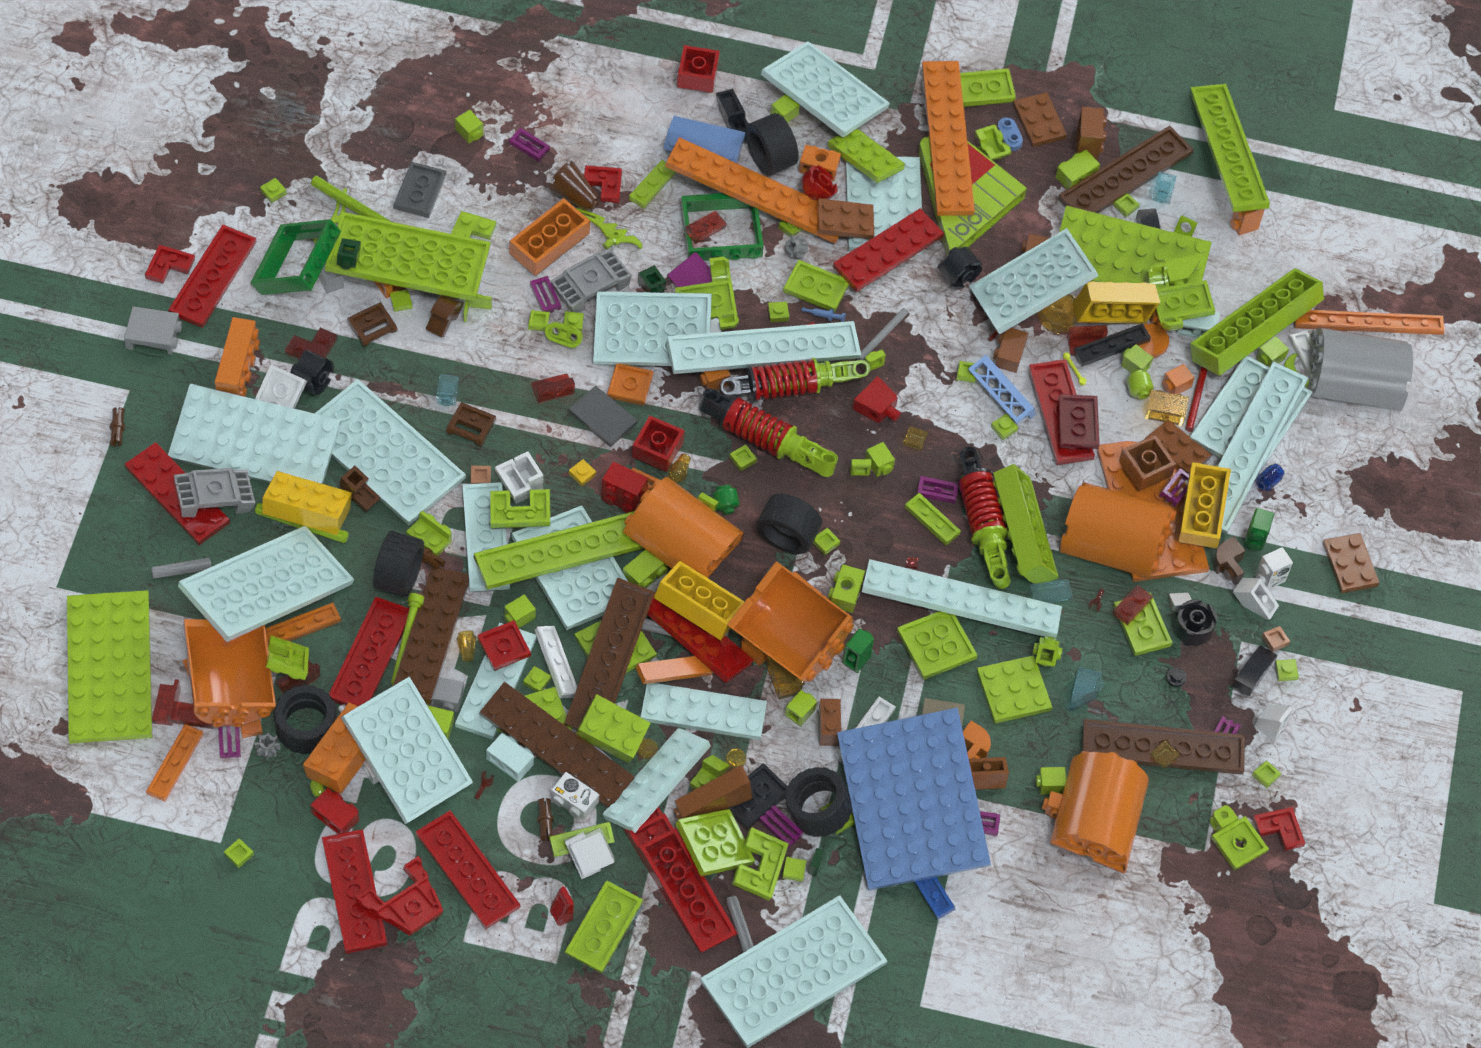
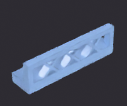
(994, 372)

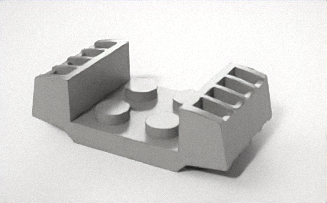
(589, 277)
(214, 489)

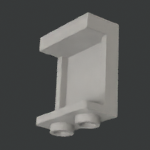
(152, 329)

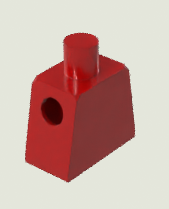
(877, 402)

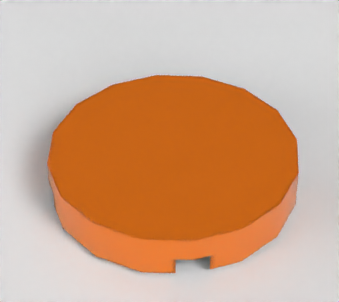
(1159, 340)

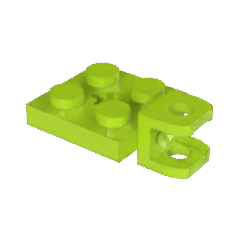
(1228, 830)

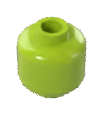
(1140, 384)

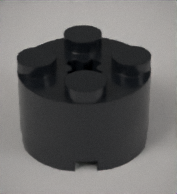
(960, 267)
(315, 370)
(1195, 622)

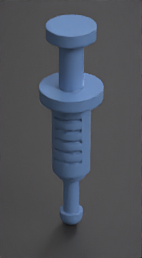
(825, 314)

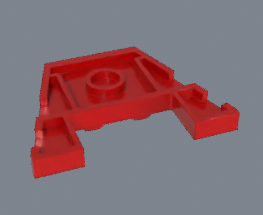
(411, 907)

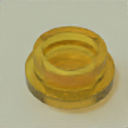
(648, 748)
(735, 758)

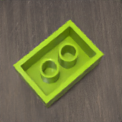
(612, 728)

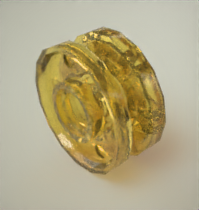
(1057, 321)

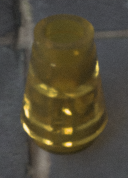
(679, 470)
(466, 643)

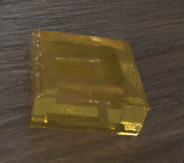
(915, 438)
(1165, 754)

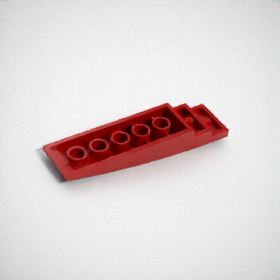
(680, 882)

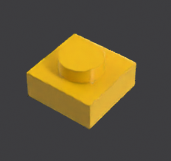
(582, 472)

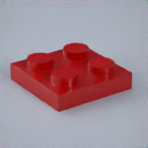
(504, 645)

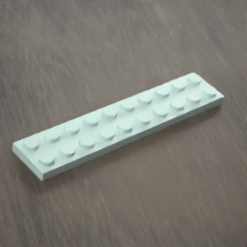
(763, 347)
(1258, 434)
(962, 599)

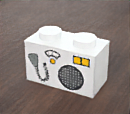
(1274, 568)
(574, 796)

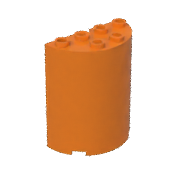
(681, 528)
(1117, 529)
(793, 623)
(228, 677)
(1101, 808)

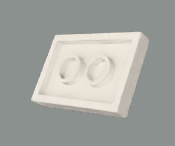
(281, 387)

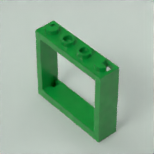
(721, 201)
(265, 277)

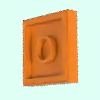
(630, 384)

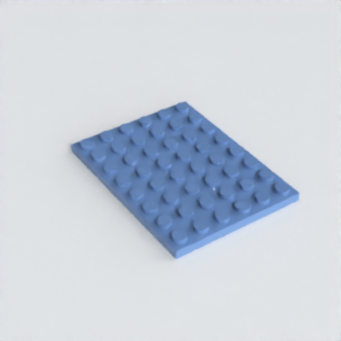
(913, 799)

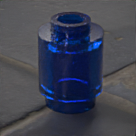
(1270, 477)

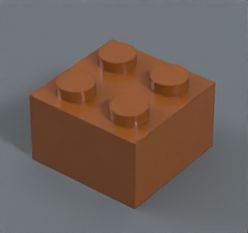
(1090, 131)
(1147, 462)

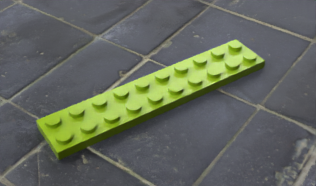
(1229, 148)
(554, 551)

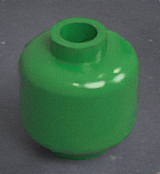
(727, 499)

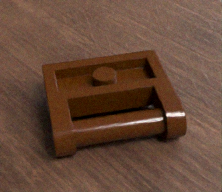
(370, 319)
(474, 419)

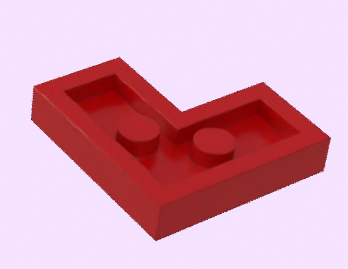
(606, 177)
(166, 259)
(1281, 822)

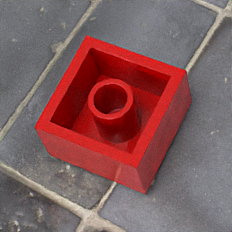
(698, 69)
(658, 443)
(623, 487)

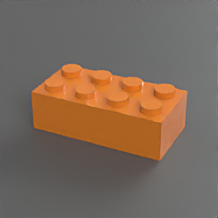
(549, 237)
(238, 357)
(335, 757)

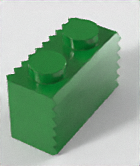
(1259, 529)
(858, 650)

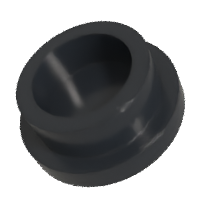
(1176, 677)

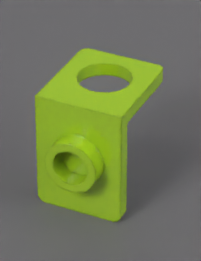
(1178, 229)
(483, 302)

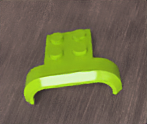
(722, 293)
(1179, 301)

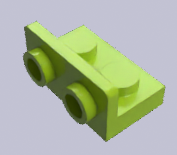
(434, 534)

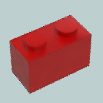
(335, 812)

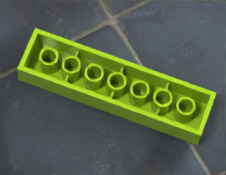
(1257, 321)

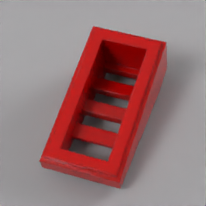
(562, 907)

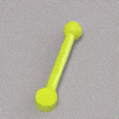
(1082, 381)

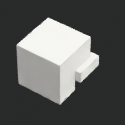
(520, 476)
(590, 852)

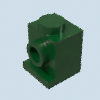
(348, 258)
(652, 280)

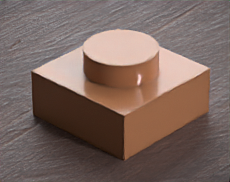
(480, 474)
(1275, 639)

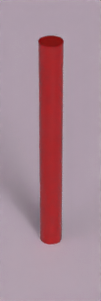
(1196, 399)

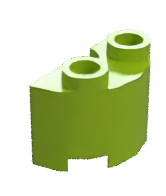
(991, 143)

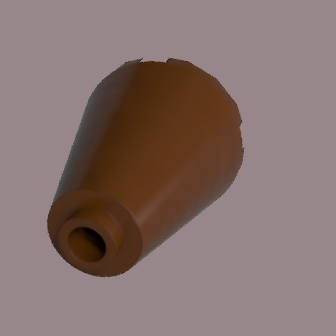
(574, 187)

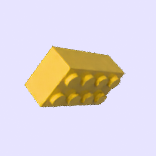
(1116, 302)
(306, 502)
(1204, 505)
(698, 599)

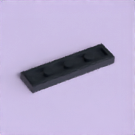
(1112, 344)

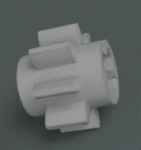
(796, 246)
(262, 746)

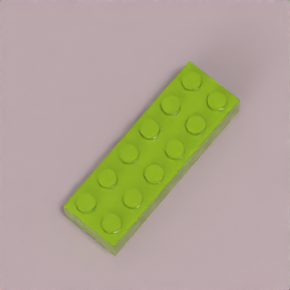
(1025, 525)

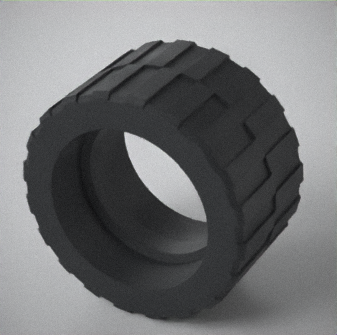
(772, 144)
(789, 523)
(398, 563)
(299, 698)
(811, 782)

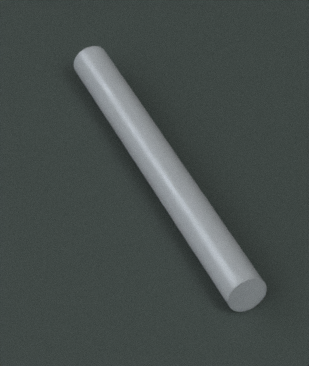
(883, 333)

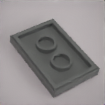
(420, 189)
(603, 416)

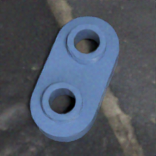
(1010, 132)

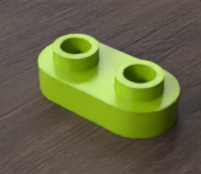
(564, 335)

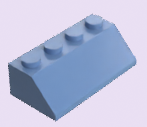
(714, 138)

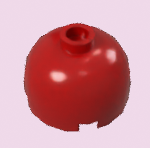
(817, 183)

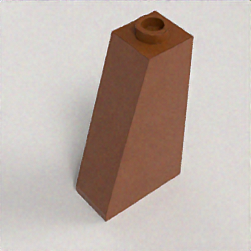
(715, 795)

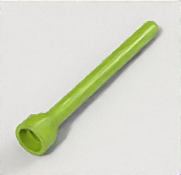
(414, 602)

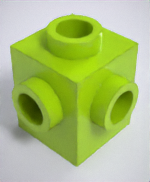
(1044, 657)

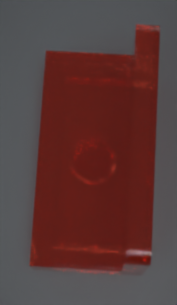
(1084, 334)
(553, 387)
(286, 682)
(166, 703)

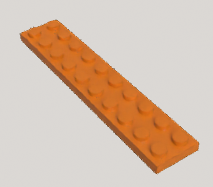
(948, 138)
(746, 186)

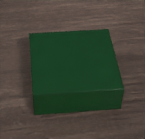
(816, 861)

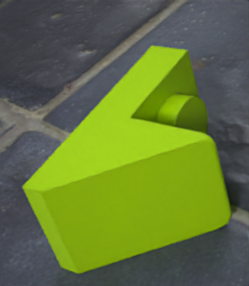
(711, 769)

